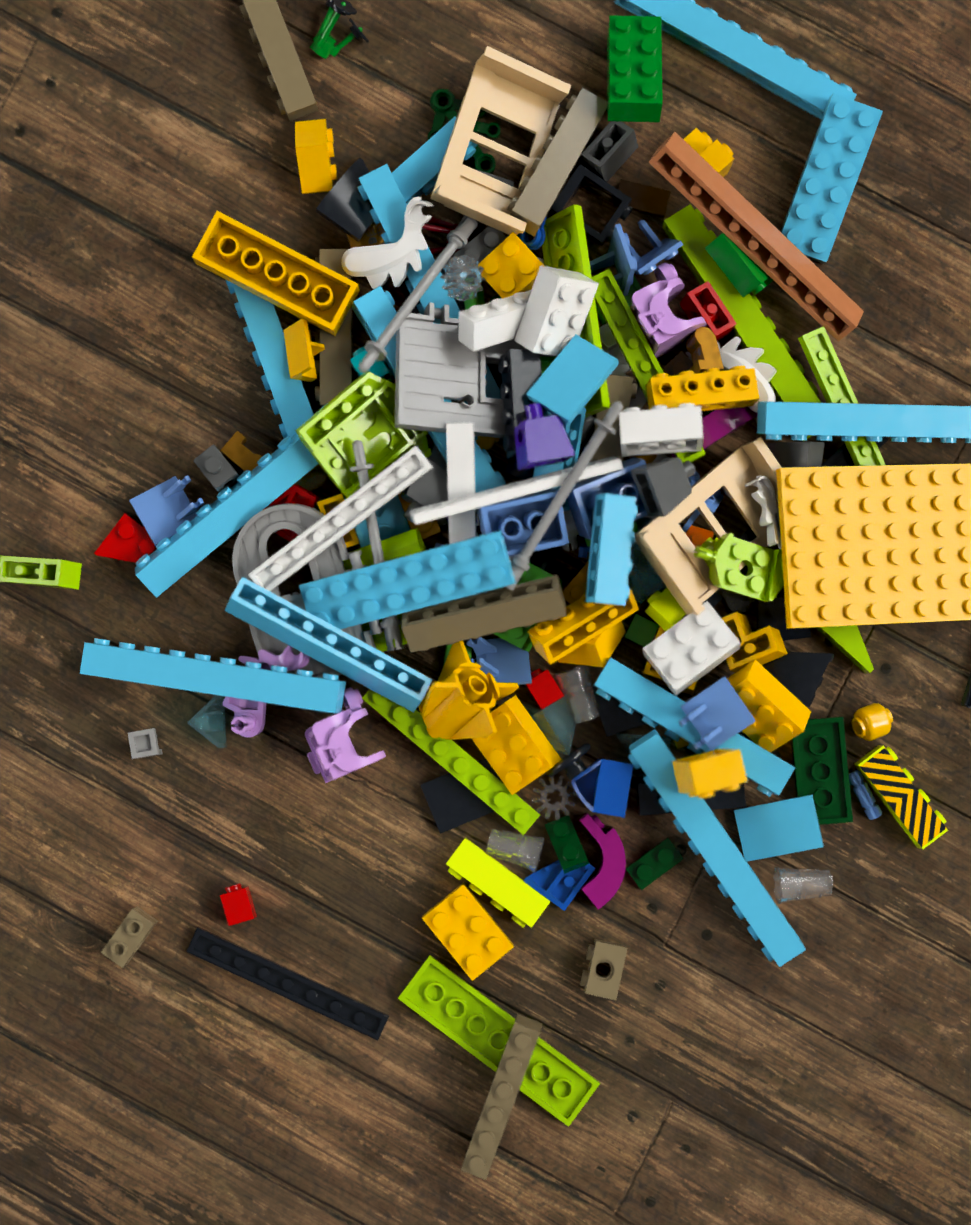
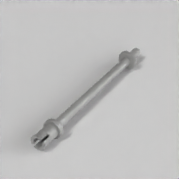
(456, 240)
(521, 561)
(391, 623)

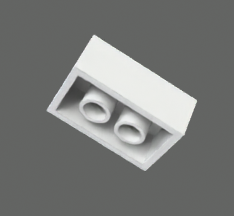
(555, 310)
(661, 430)
(691, 649)

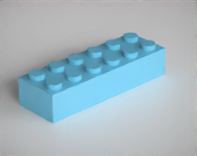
(830, 176)

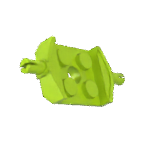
(764, 567)

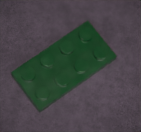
(823, 769)

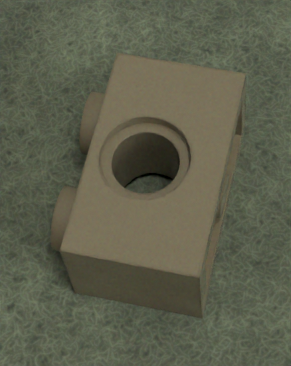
(129, 936)
(604, 985)

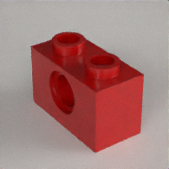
(706, 303)

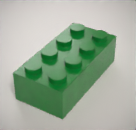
(634, 68)

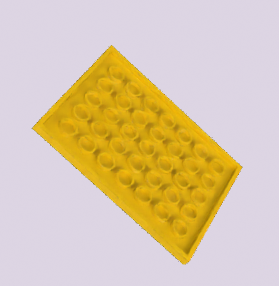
(875, 544)

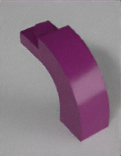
(724, 422)
(613, 863)

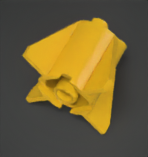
(462, 699)

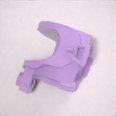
(654, 316)
(331, 744)

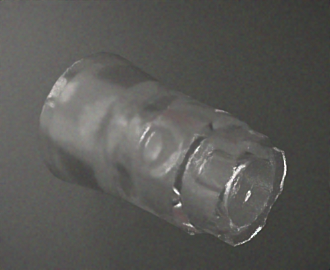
(578, 693)
(516, 848)
(801, 884)

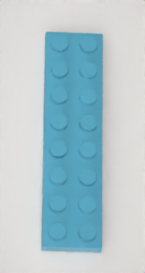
(410, 582)

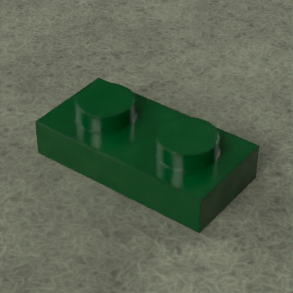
(566, 844)
(654, 863)

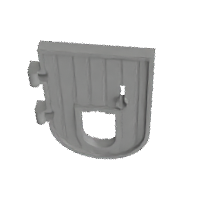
(439, 367)
(251, 551)

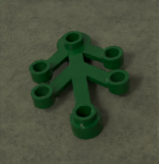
(449, 112)

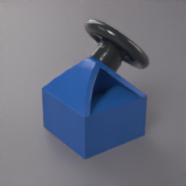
(601, 785)

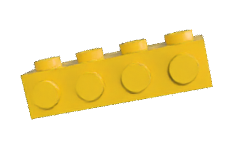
(709, 389)
(582, 623)

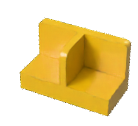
(301, 351)

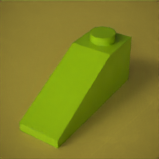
(40, 572)
(850, 643)

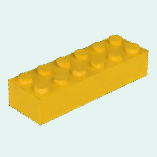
(276, 273)

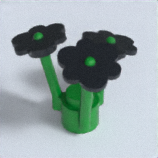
(323, 41)

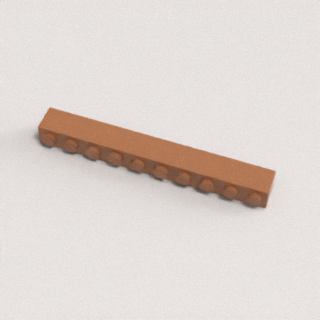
(756, 236)

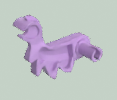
(249, 714)

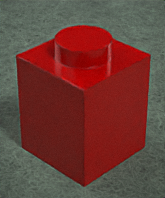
(544, 688)
(238, 904)

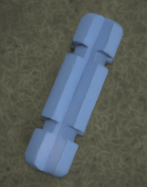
(864, 795)

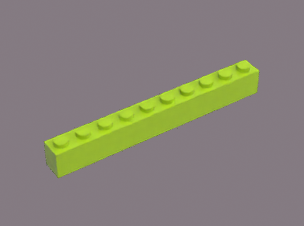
(751, 325)

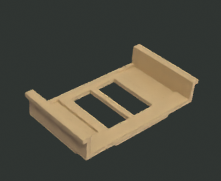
(517, 96)
(670, 548)

